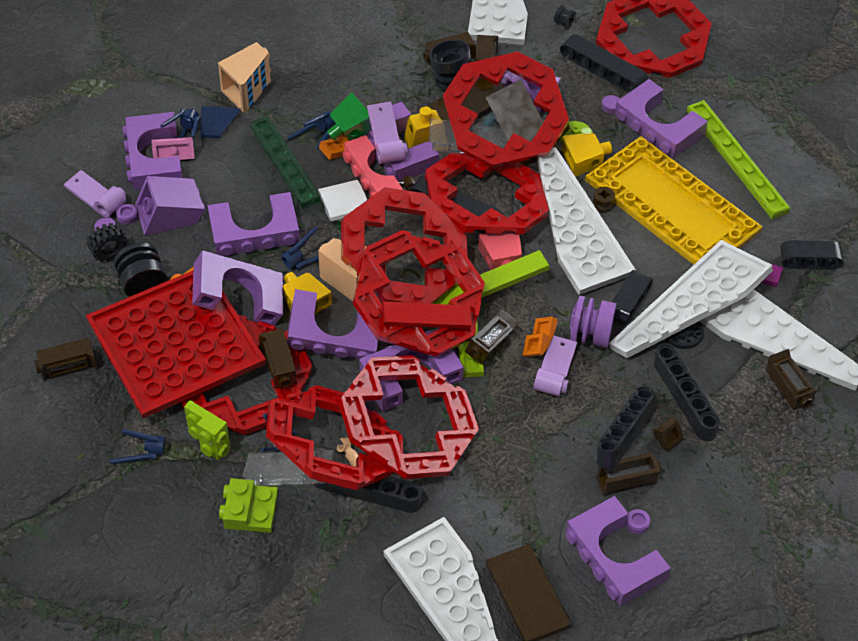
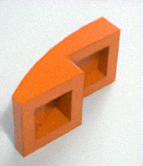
(332, 148)
(541, 338)

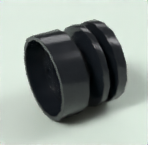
(447, 60)
(139, 268)

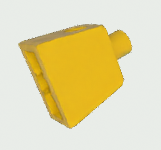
(418, 127)
(584, 152)
(307, 283)

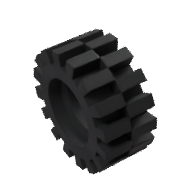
(99, 240)

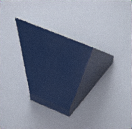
(215, 120)

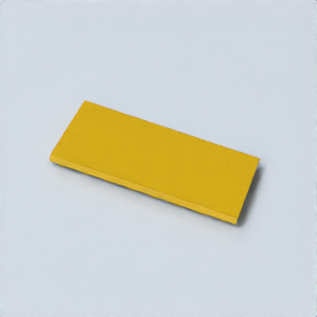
(672, 201)

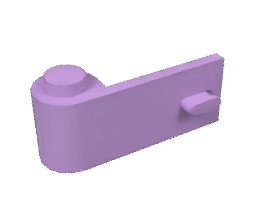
(385, 133)
(96, 195)
(555, 367)

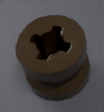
(603, 199)

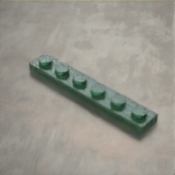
(285, 162)

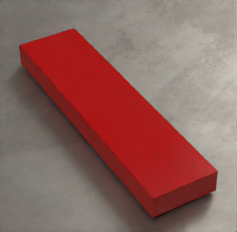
(426, 315)

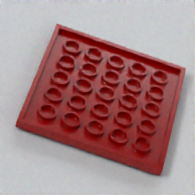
(173, 348)

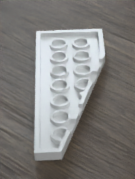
(500, 19)
(580, 235)
(708, 286)
(771, 330)
(443, 582)

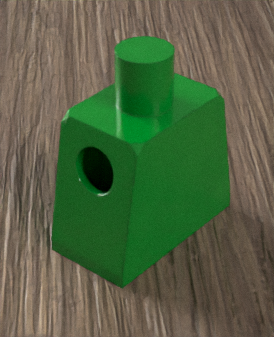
(350, 119)

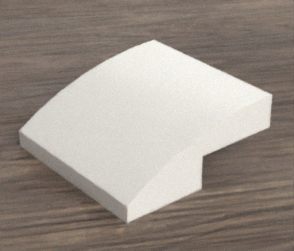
(342, 199)

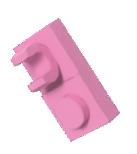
(173, 147)

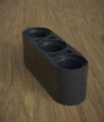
(811, 254)
(631, 295)

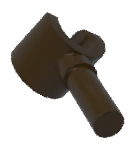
(408, 182)

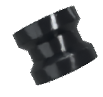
(564, 16)

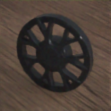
(685, 334)

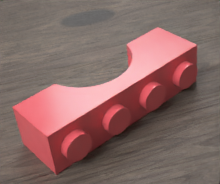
(360, 156)

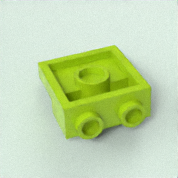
(208, 429)
(248, 506)

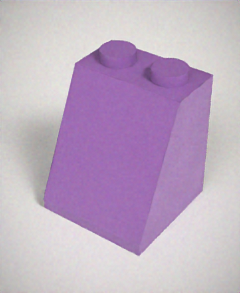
(168, 204)

